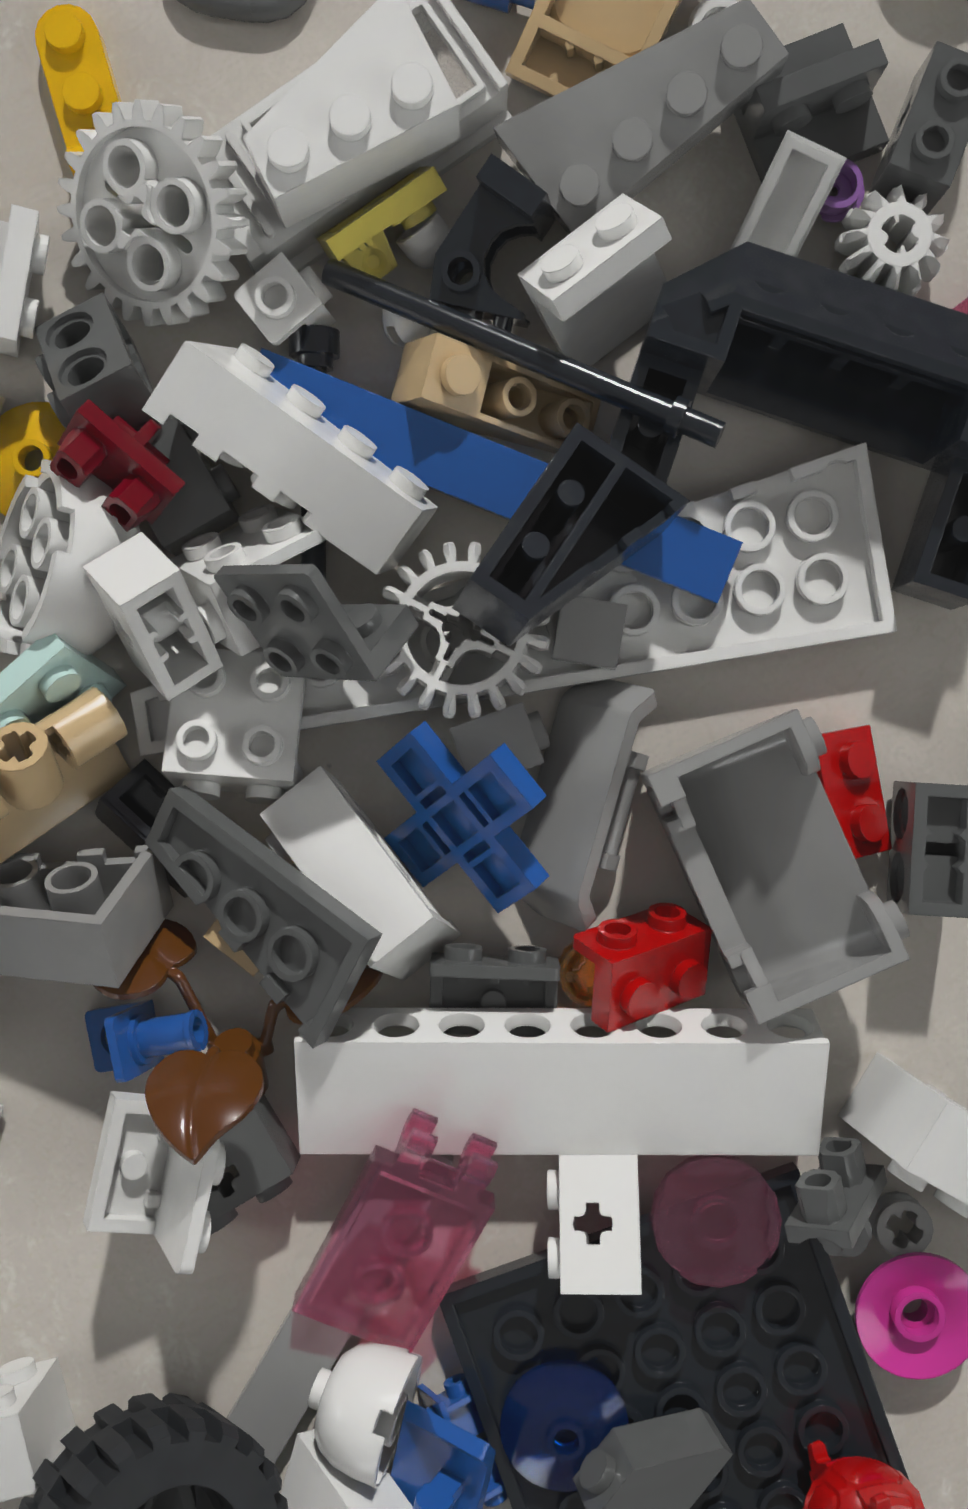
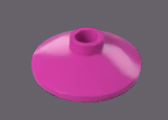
(922, 1341)

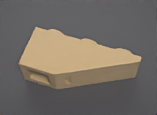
(489, 394)

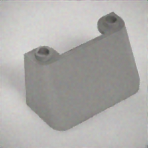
(774, 866)

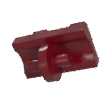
(121, 460)

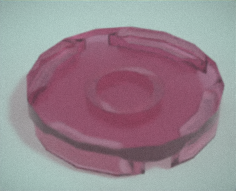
(715, 1220)

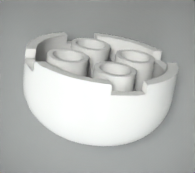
(46, 584)

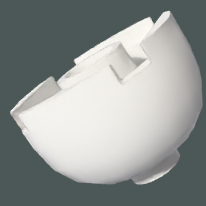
(364, 1407)

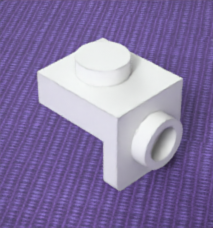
(284, 300)

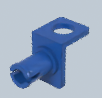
(139, 1038)

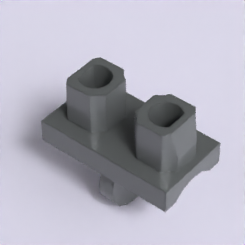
(837, 1199)

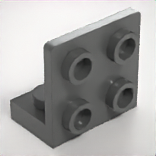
(307, 627)

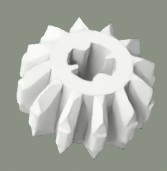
(907, 227)

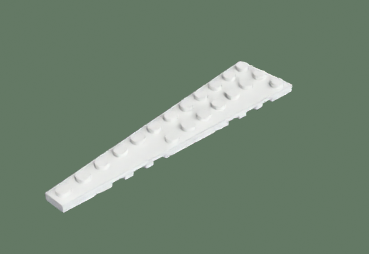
(801, 580)

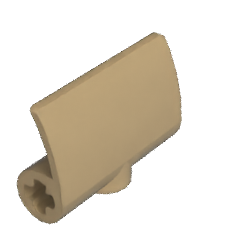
(57, 767)

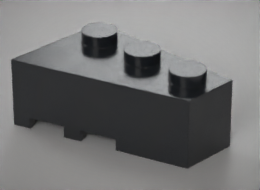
(567, 534)

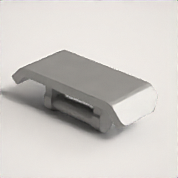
(589, 795)

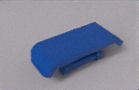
(440, 1462)

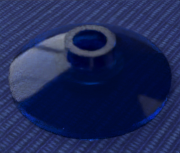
(555, 1399)

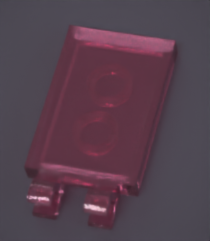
(400, 1238)

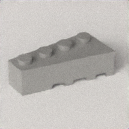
(641, 113)
(80, 916)

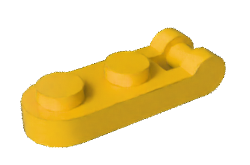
(75, 69)

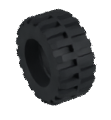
(154, 1449)

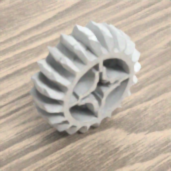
(436, 681)

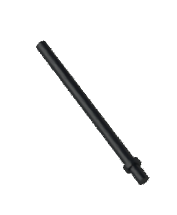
(673, 415)

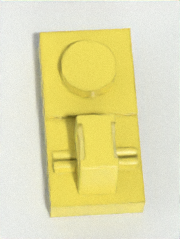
(361, 238)

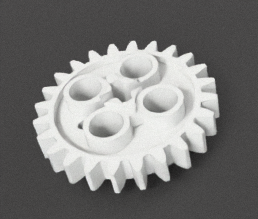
(135, 212)

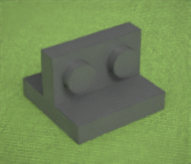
(820, 96)

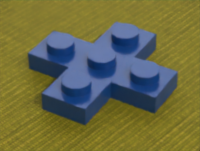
(464, 816)

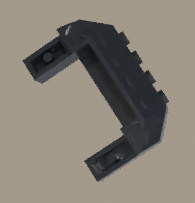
(830, 361)

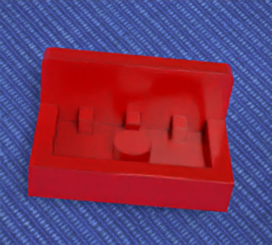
(854, 789)
(645, 963)

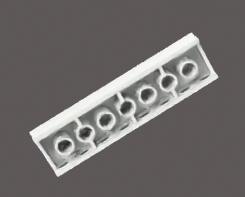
(566, 1088)

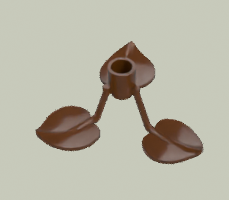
(195, 1093)

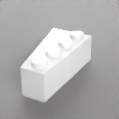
(293, 451)

